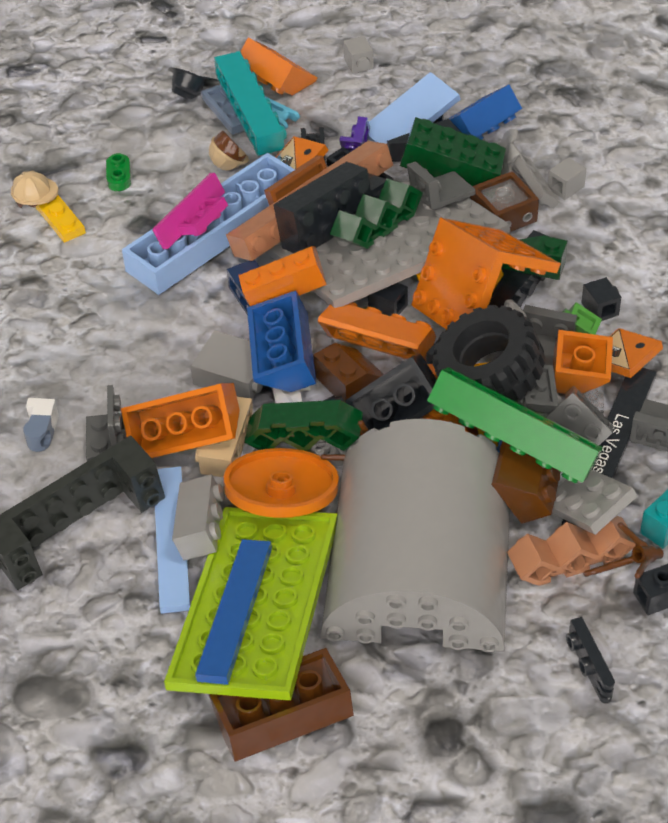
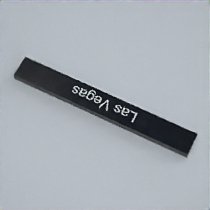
(628, 401)

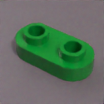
(118, 172)

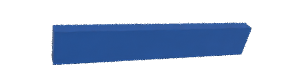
(233, 612)

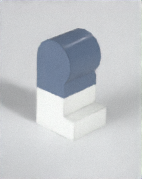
(42, 423)

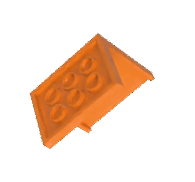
(466, 266)

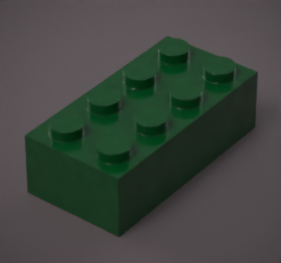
(447, 150)

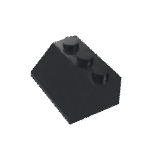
(396, 395)

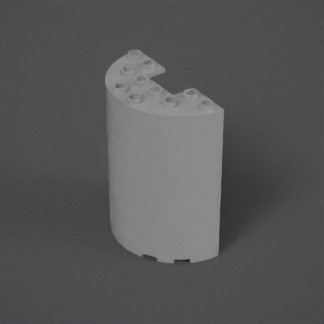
(419, 538)

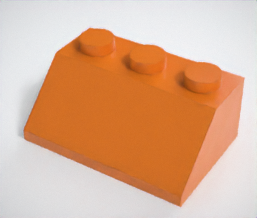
(276, 68)
(291, 273)

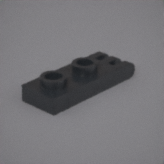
(590, 659)

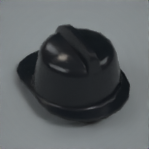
(187, 83)

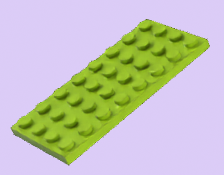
(281, 613)

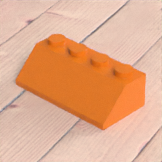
(377, 331)
(184, 420)

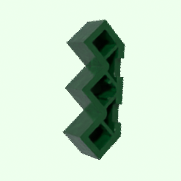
(377, 216)
(304, 424)

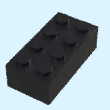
(310, 212)

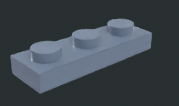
(220, 105)

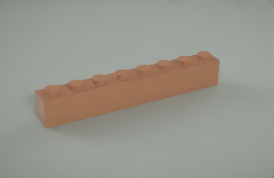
(261, 230)

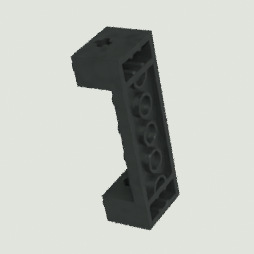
(71, 497)

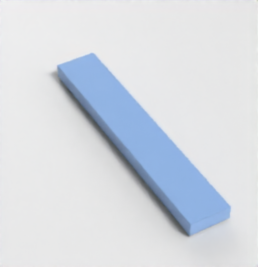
(172, 570)

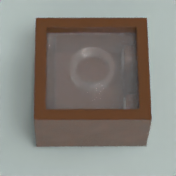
(508, 199)

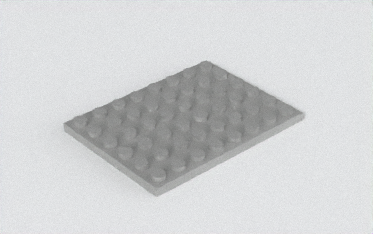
(358, 271)

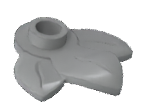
(511, 152)

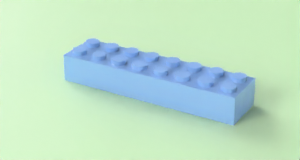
(245, 198)

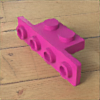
(193, 212)

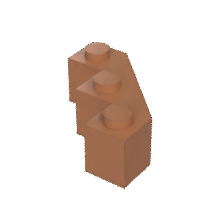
(568, 551)

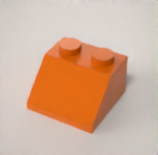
(581, 361)

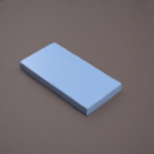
(424, 100)

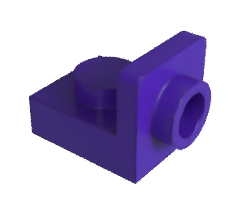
(359, 134)

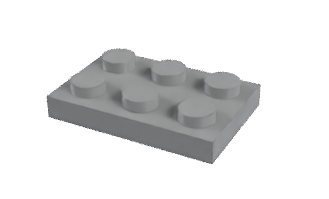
(593, 502)

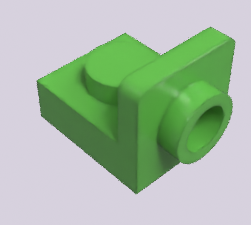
(586, 320)

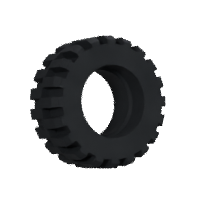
(489, 332)

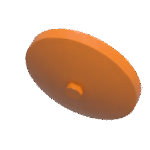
(281, 482)

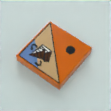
(300, 151)
(632, 351)

